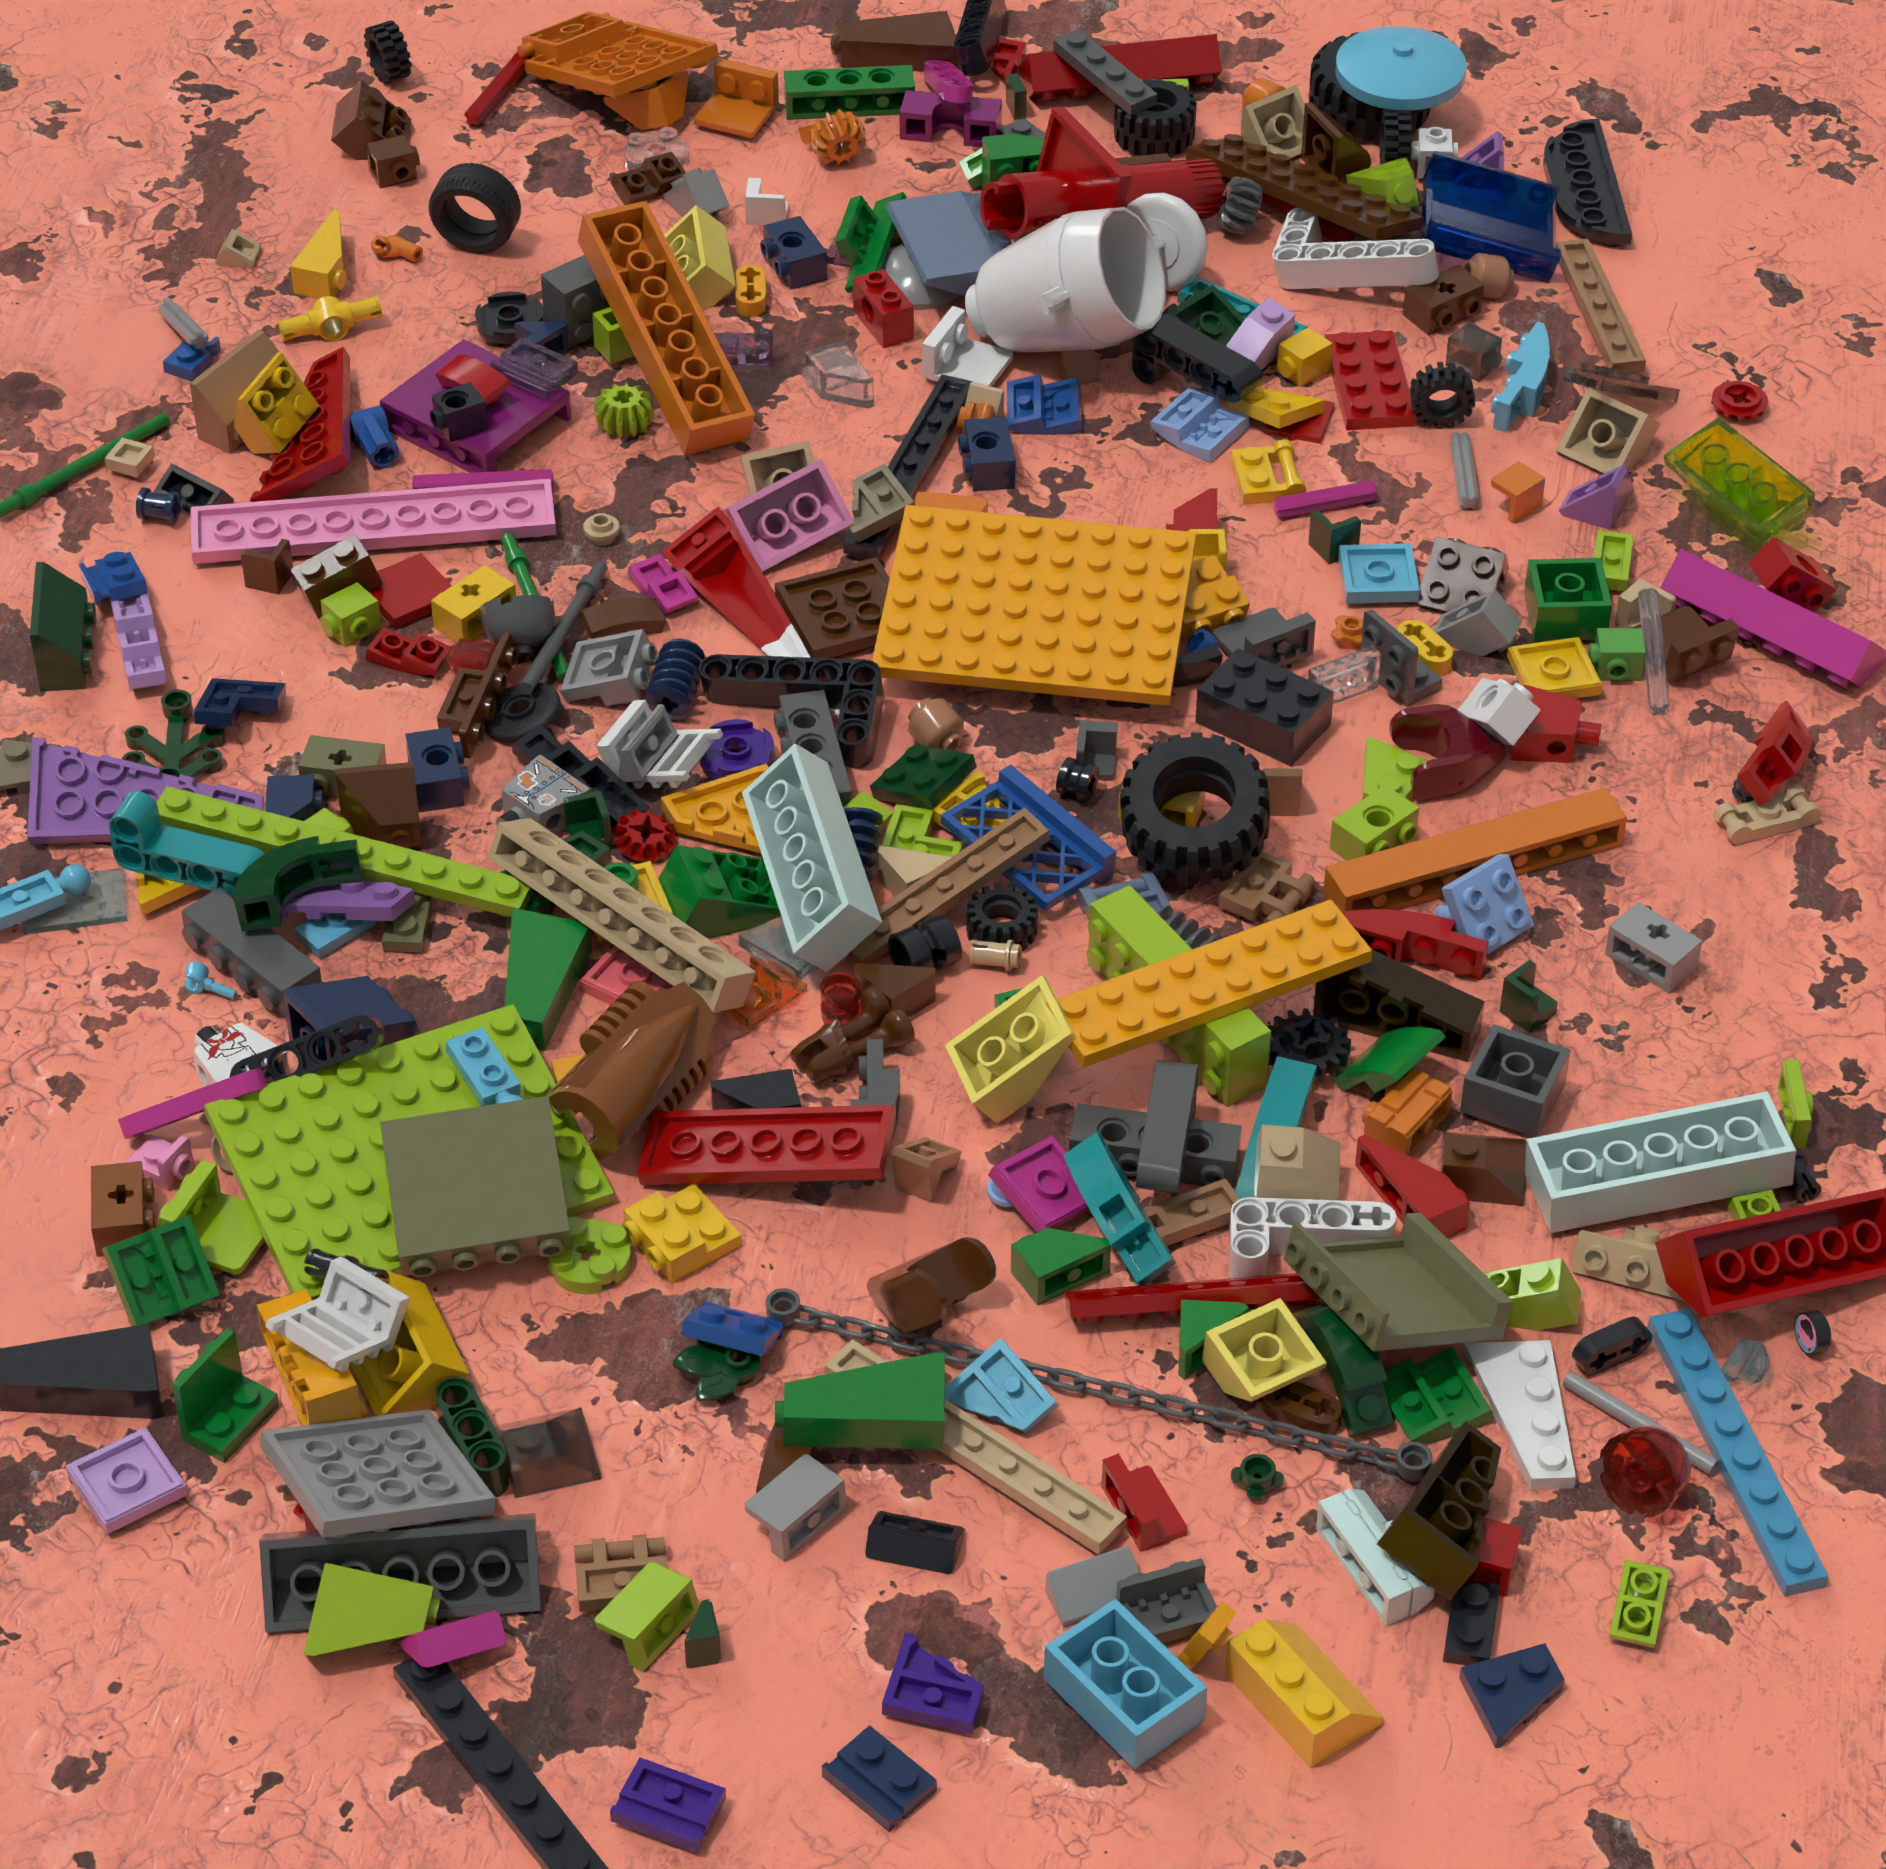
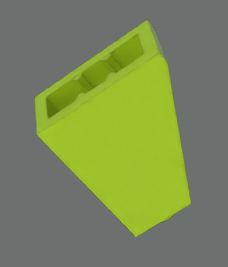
(1391, 180)
(366, 1609)

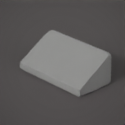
(646, 745)
(1088, 1584)

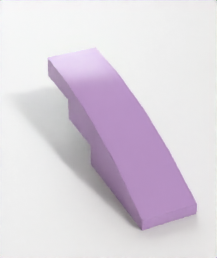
(138, 642)

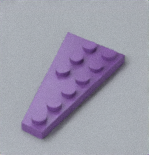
(79, 792)

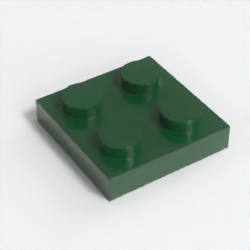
(923, 776)

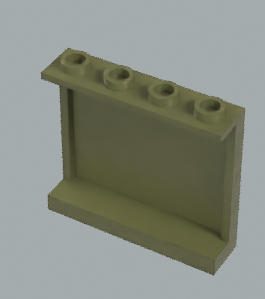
(475, 1186)
(1402, 1287)

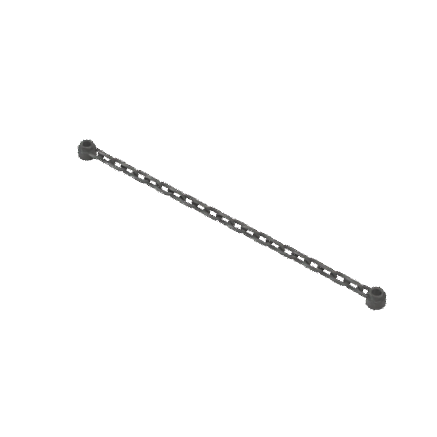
(785, 1306)

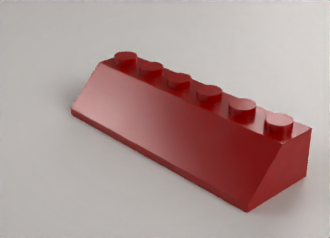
(1177, 58)
(1778, 1254)

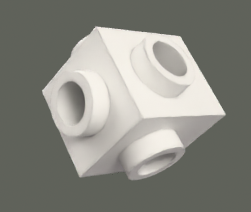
(1428, 141)

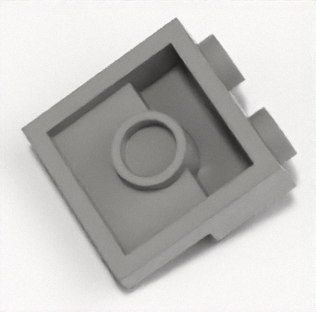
(611, 668)

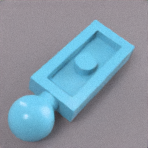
(40, 894)
(483, 1068)

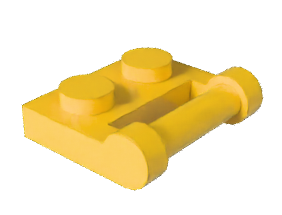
(1255, 474)

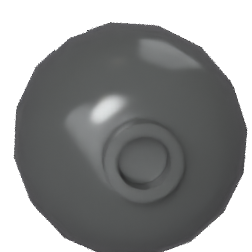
(527, 619)

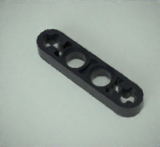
(305, 1049)

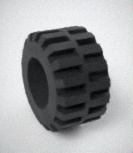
(1161, 128)

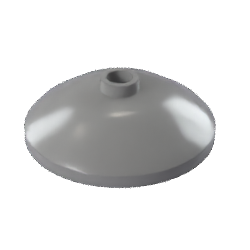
(905, 275)

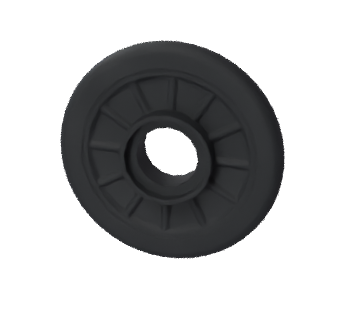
(542, 709)

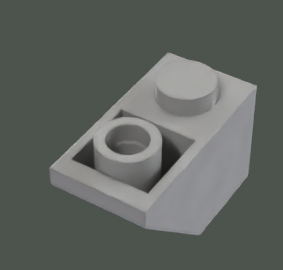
(699, 190)

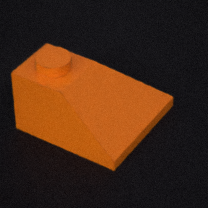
(654, 106)

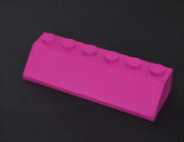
(1773, 619)

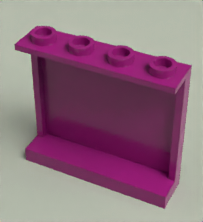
(508, 418)

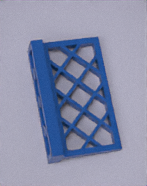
(1070, 836)

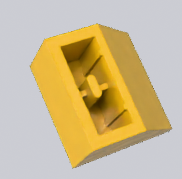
(273, 407)

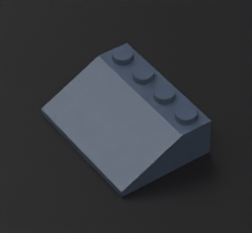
(946, 238)

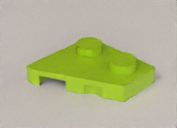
(1388, 766)

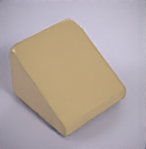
(238, 251)
(986, 394)

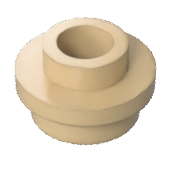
(601, 529)

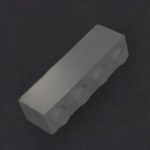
(254, 958)

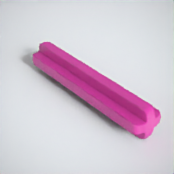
(1325, 499)

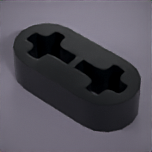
(1612, 1345)

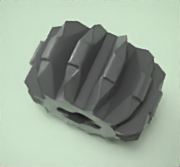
(1239, 205)

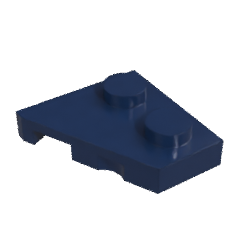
(1511, 1688)

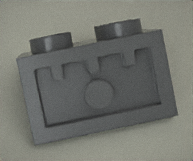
(1269, 636)
(1400, 668)

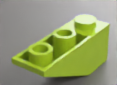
(1541, 1294)

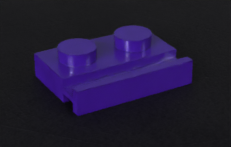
(668, 1804)

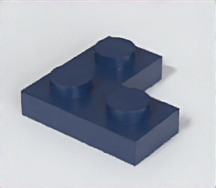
(227, 697)

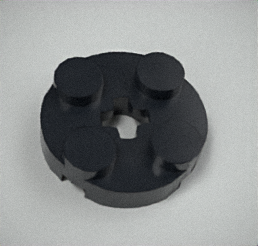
(493, 320)

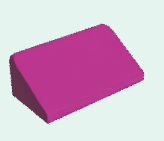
(455, 1639)

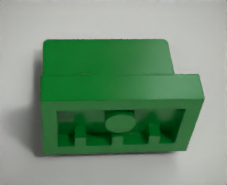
(218, 1403)

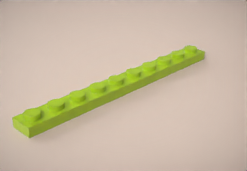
(380, 860)

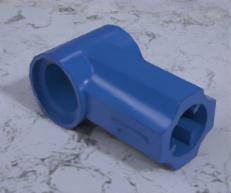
(371, 431)

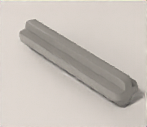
(183, 323)
(1464, 470)

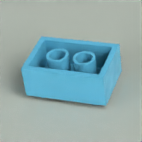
(1125, 1683)

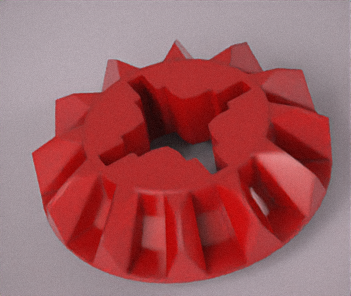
(1729, 394)
(629, 839)

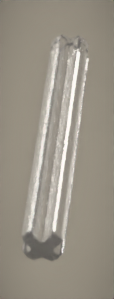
(1655, 657)

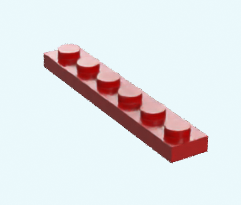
(1135, 1301)

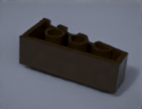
(1395, 996)

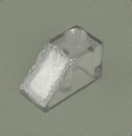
(839, 376)

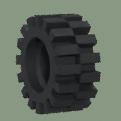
(387, 52)
(1395, 135)
(1445, 410)
(1002, 904)

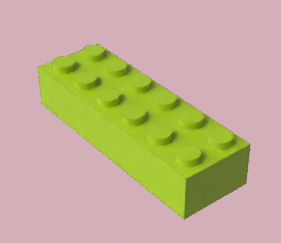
(1230, 1049)

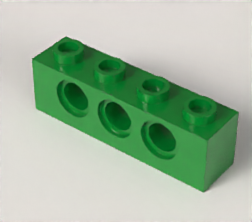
(858, 90)

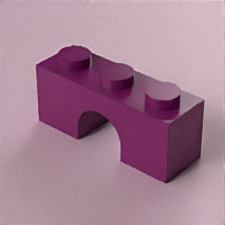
(927, 113)

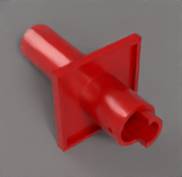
(1083, 176)

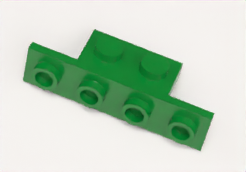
(865, 235)

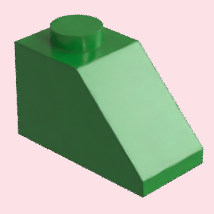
(1058, 1262)

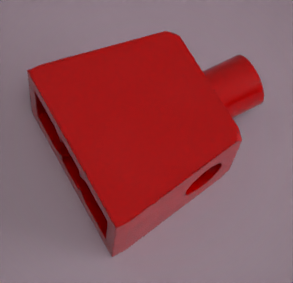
(1554, 729)

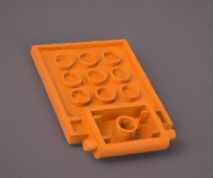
(611, 54)

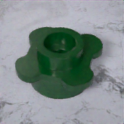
(1261, 1467)

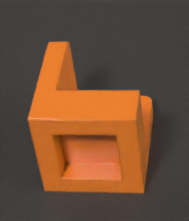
(1523, 487)

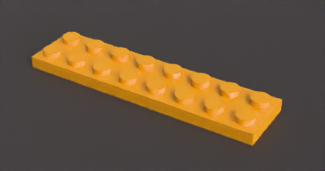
(1211, 982)

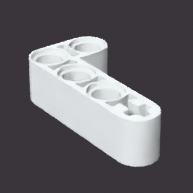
(1264, 1226)

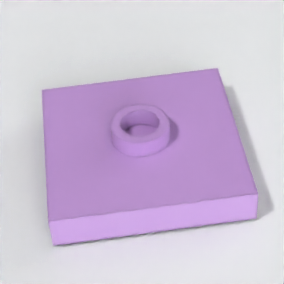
(126, 1480)

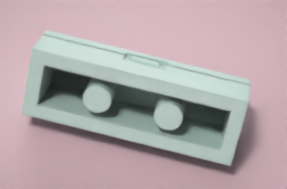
(1351, 1530)

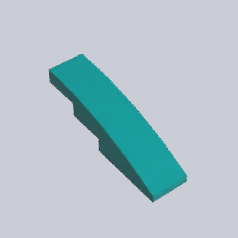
(1281, 1106)

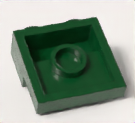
(1208, 313)

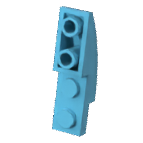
(1526, 379)

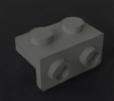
(1169, 1600)

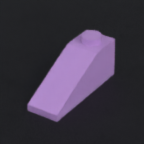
(1262, 332)

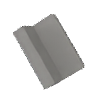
(798, 1504)

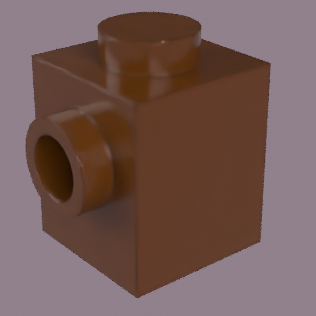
(392, 161)

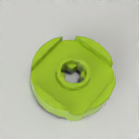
(590, 1275)

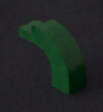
(289, 871)
(1352, 1366)

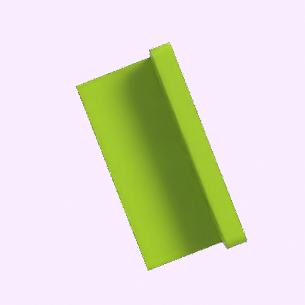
(650, 1613)

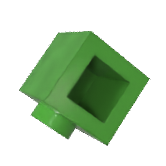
(1618, 654)

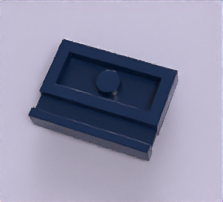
(879, 1778)

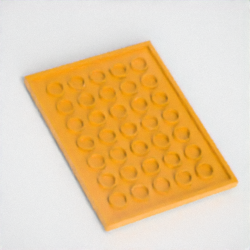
(1035, 605)

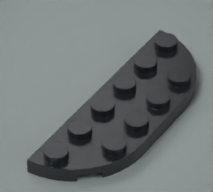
(1588, 185)

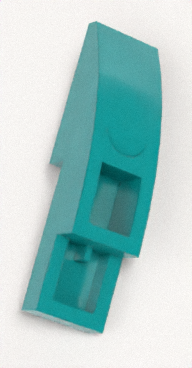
(1118, 1209)

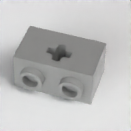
(1653, 947)

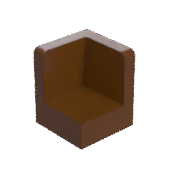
(267, 571)

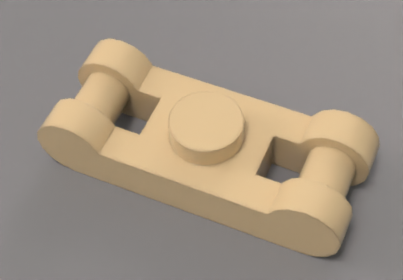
(1754, 822)

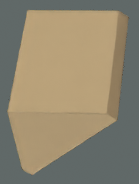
(1276, 122)

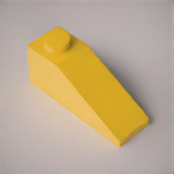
(320, 265)

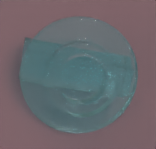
(1747, 1362)

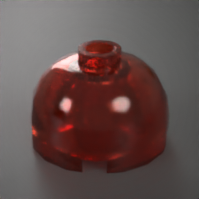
(1645, 1470)

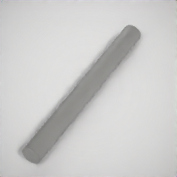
(1633, 1417)

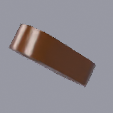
(1302, 1407)

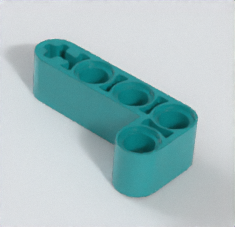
(174, 853)

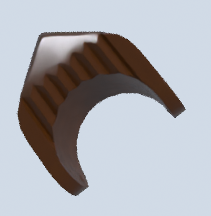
(929, 1284)

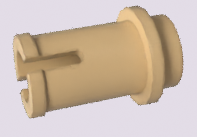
(996, 954)

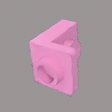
(165, 1161)

